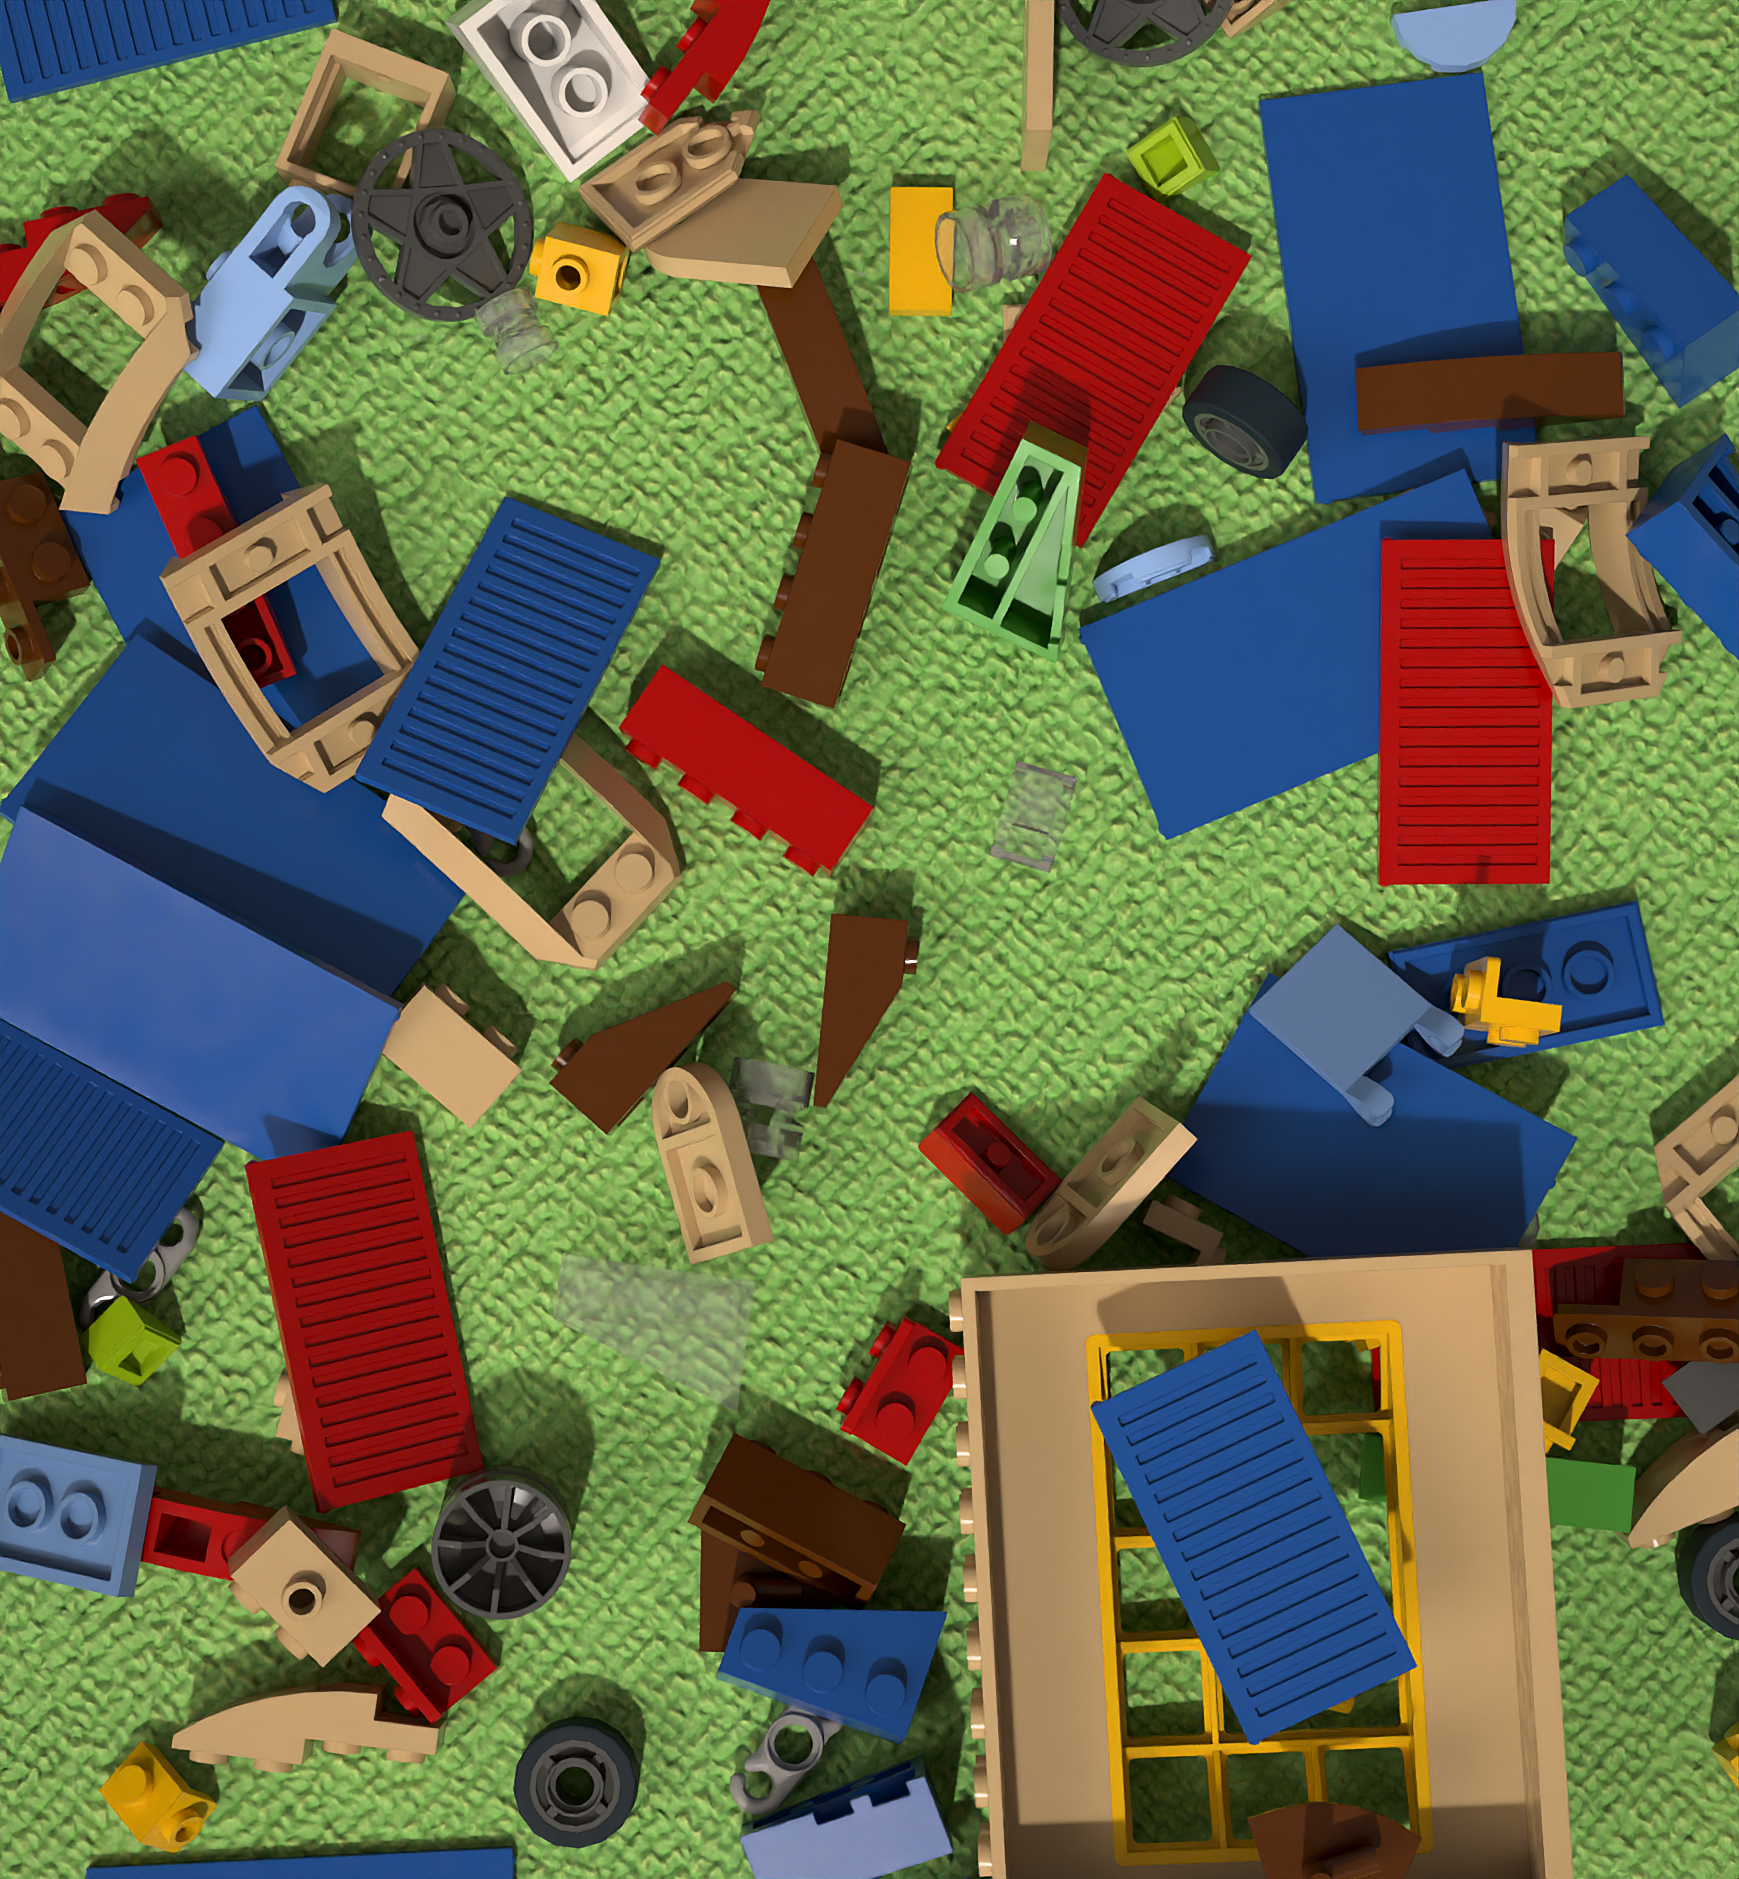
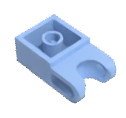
(269, 295)

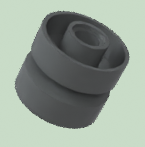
(502, 1542)

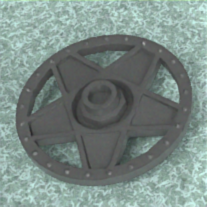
(1119, 20)
(440, 224)

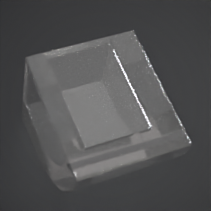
(1033, 816)

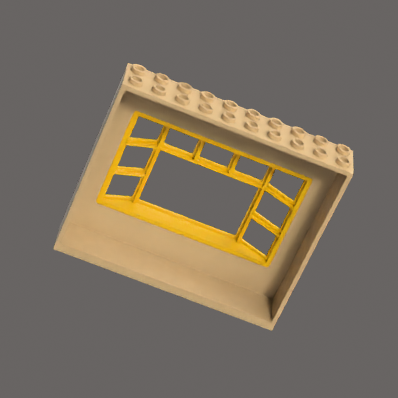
(1462, 1537)

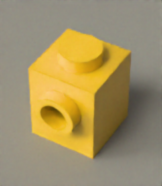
(580, 268)

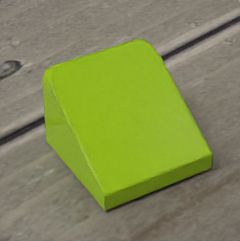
(1173, 159)
(129, 1341)

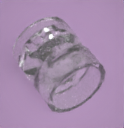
(985, 242)
(774, 1087)

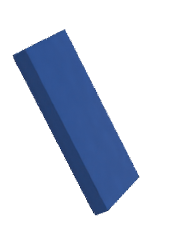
(1582, 960)

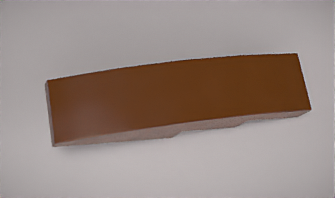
(820, 363)
(1491, 392)

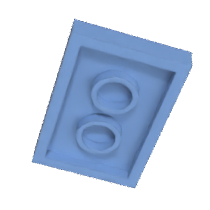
(73, 1515)

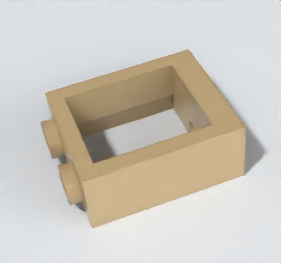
(375, 67)

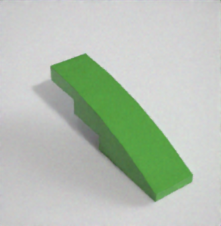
(1578, 1490)

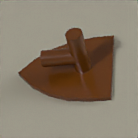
(740, 1581)
(1332, 1842)

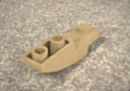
(1687, 1485)
(283, 1723)

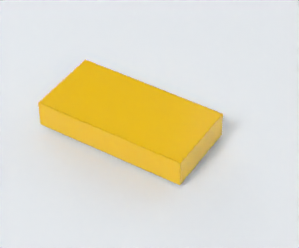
(914, 271)

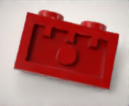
(901, 1390)
(424, 1647)

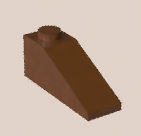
(860, 985)
(623, 1063)

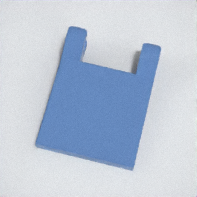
(1346, 1014)

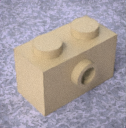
(450, 1054)
(301, 1588)

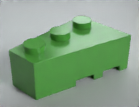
(1026, 546)

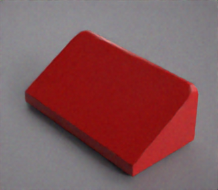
(989, 1164)

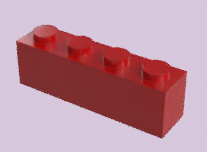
(745, 771)

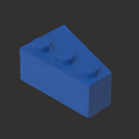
(1656, 288)

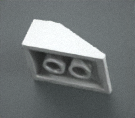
(558, 74)

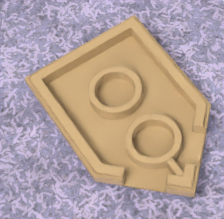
(670, 176)

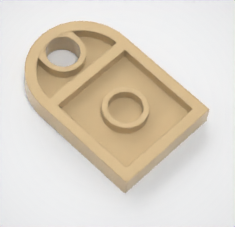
(1037, 84)
(749, 234)
(707, 1163)
(1106, 1186)

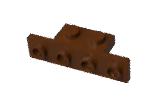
(35, 569)
(1663, 1314)

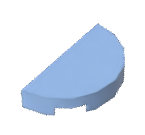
(1457, 35)
(1154, 567)

